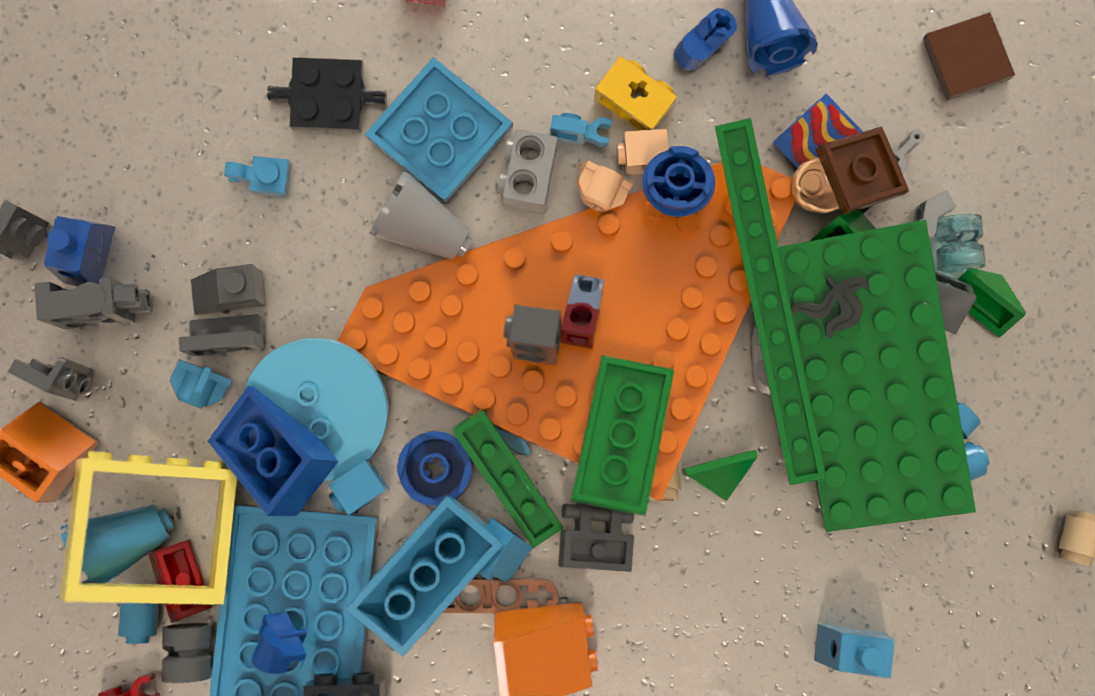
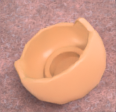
(812, 188)

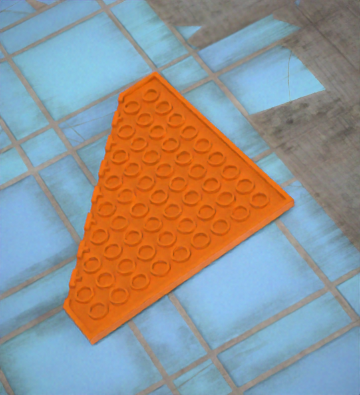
(666, 302)

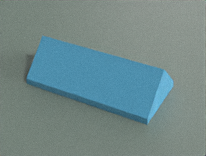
(425, 575)

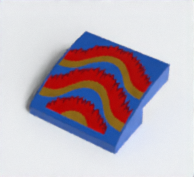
(815, 127)

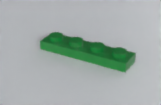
(507, 478)

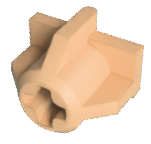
(601, 187)

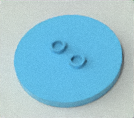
(330, 394)

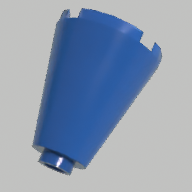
(777, 36)

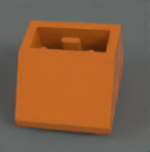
(41, 452)

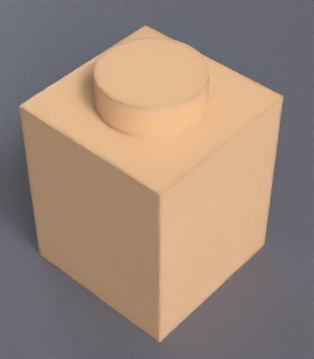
(640, 148)

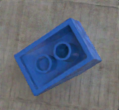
(271, 454)

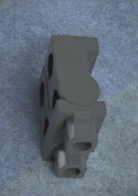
(90, 303)

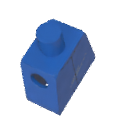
(78, 250)

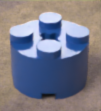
(417, 478)

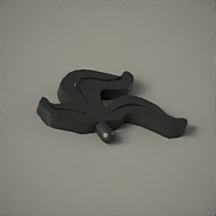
(849, 305)

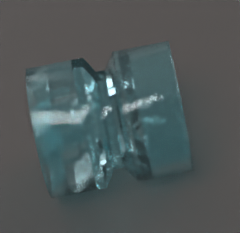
(959, 243)

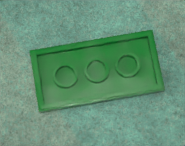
(623, 436)

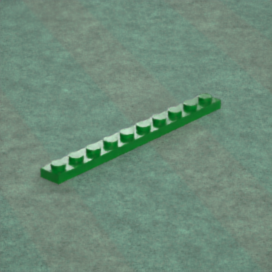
(770, 302)

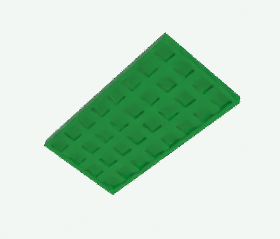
(883, 386)

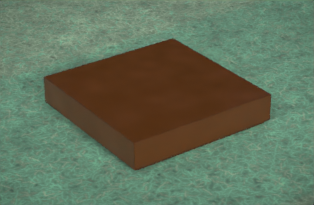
(968, 56)
(862, 170)

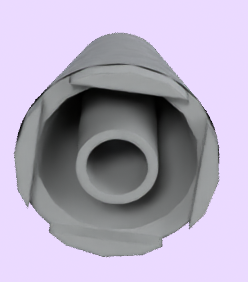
(420, 221)

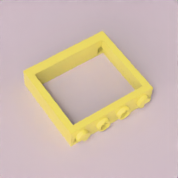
(74, 591)

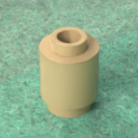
(1078, 538)

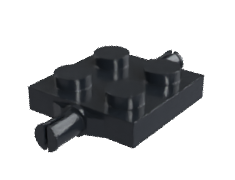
(327, 94)

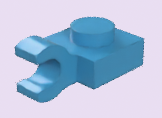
(572, 129)
(265, 175)

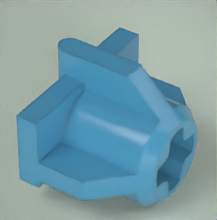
(198, 384)

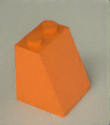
(544, 650)

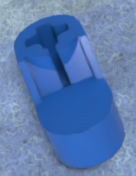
(715, 28)

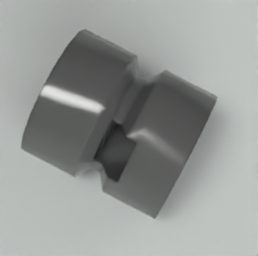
(186, 652)

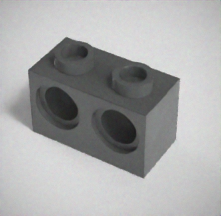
(534, 334)

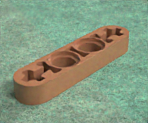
(488, 602)

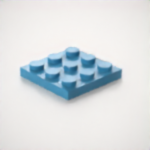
(439, 130)

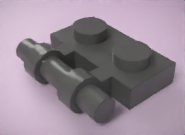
(595, 549)

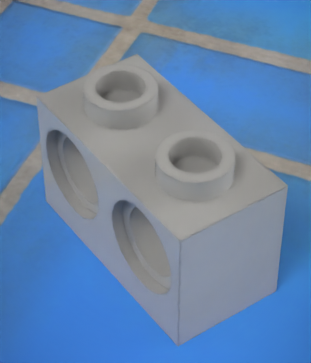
(536, 172)

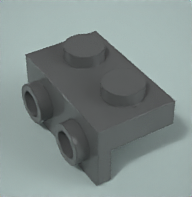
(19, 231)

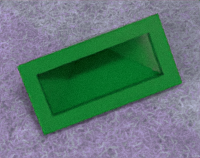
(994, 302)
(722, 474)

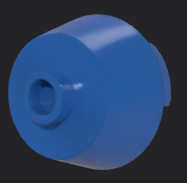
(678, 181)

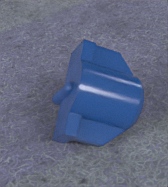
(278, 644)

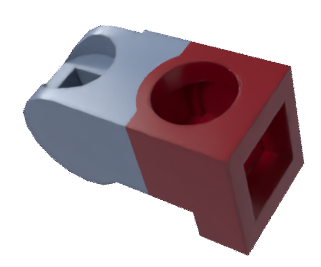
(582, 311)

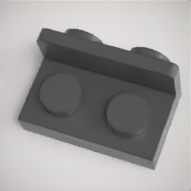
(223, 335)
(63, 379)

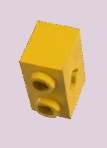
(630, 78)

